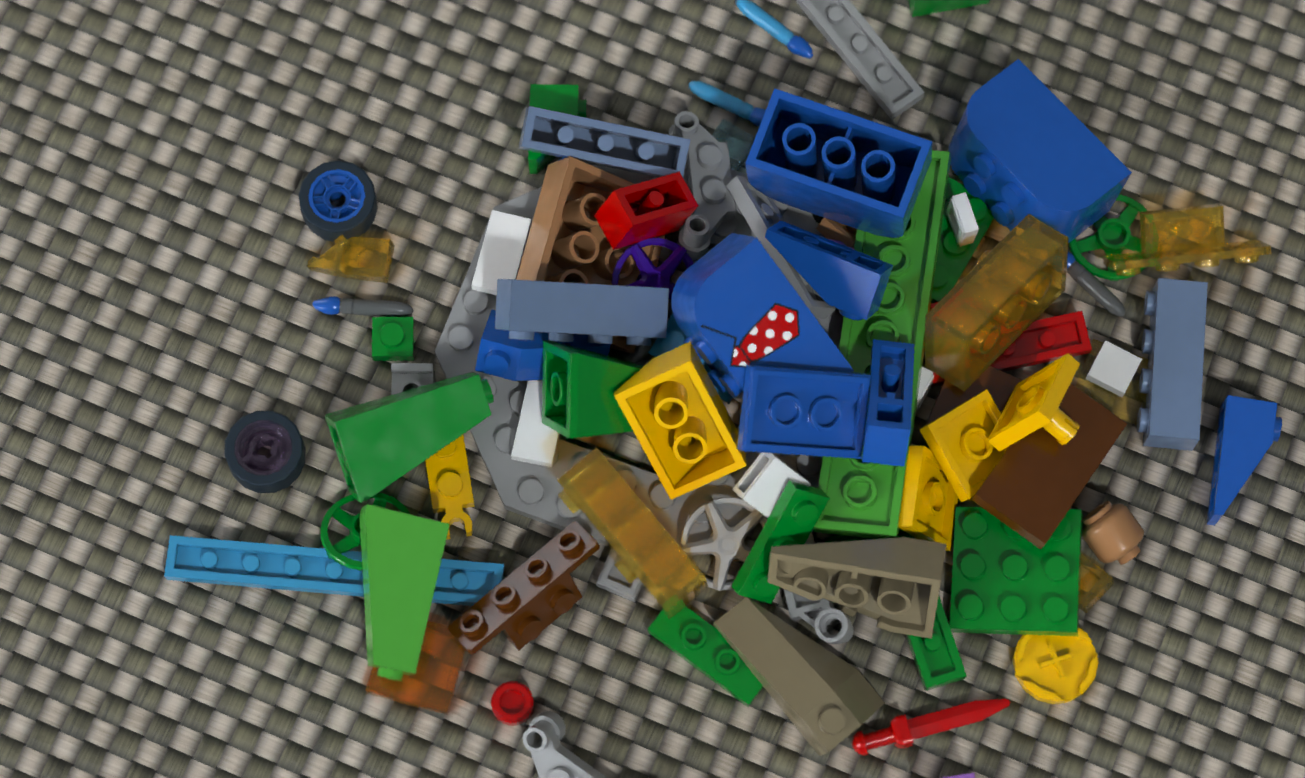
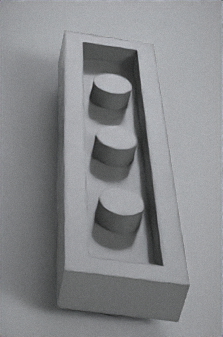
(864, 54)
(760, 215)

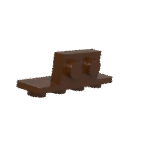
(529, 595)

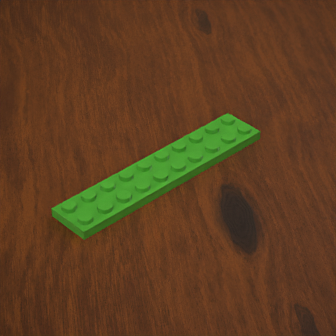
(864, 494)

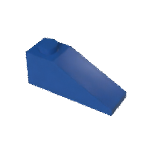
(836, 272)
(520, 358)
(889, 403)
(1242, 439)

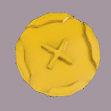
(1055, 666)

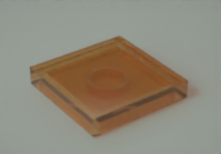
(435, 674)

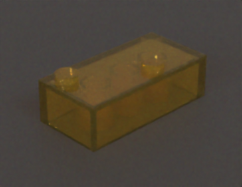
(995, 302)
(632, 533)

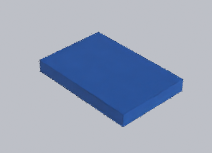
(803, 411)

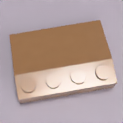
(567, 238)

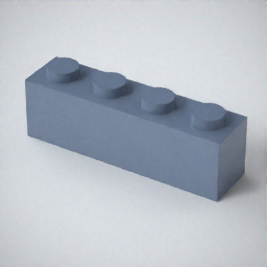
(603, 143)
(581, 309)
(1174, 364)

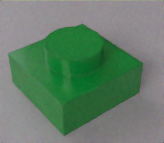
(393, 338)

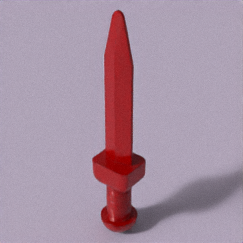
(904, 730)

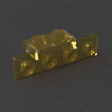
(1184, 237)

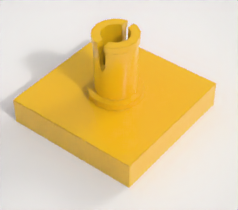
(1036, 405)
(961, 443)
(927, 499)

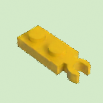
(451, 484)

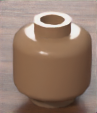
(1112, 533)

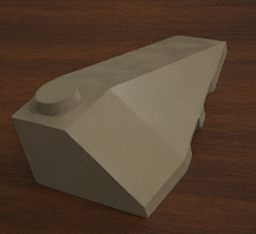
(879, 578)
(807, 681)

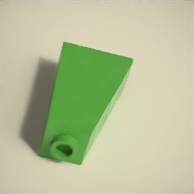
(399, 583)

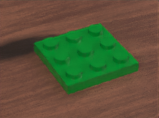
(1011, 584)

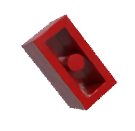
(646, 210)

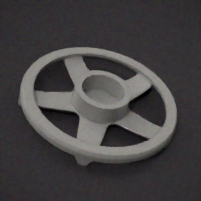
(725, 541)

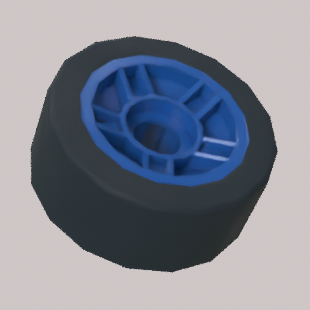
(332, 182)

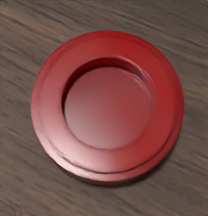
(512, 703)

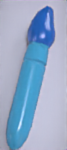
(795, 43)
(727, 102)

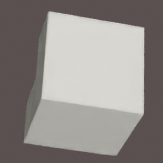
(766, 481)

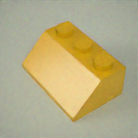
(681, 421)

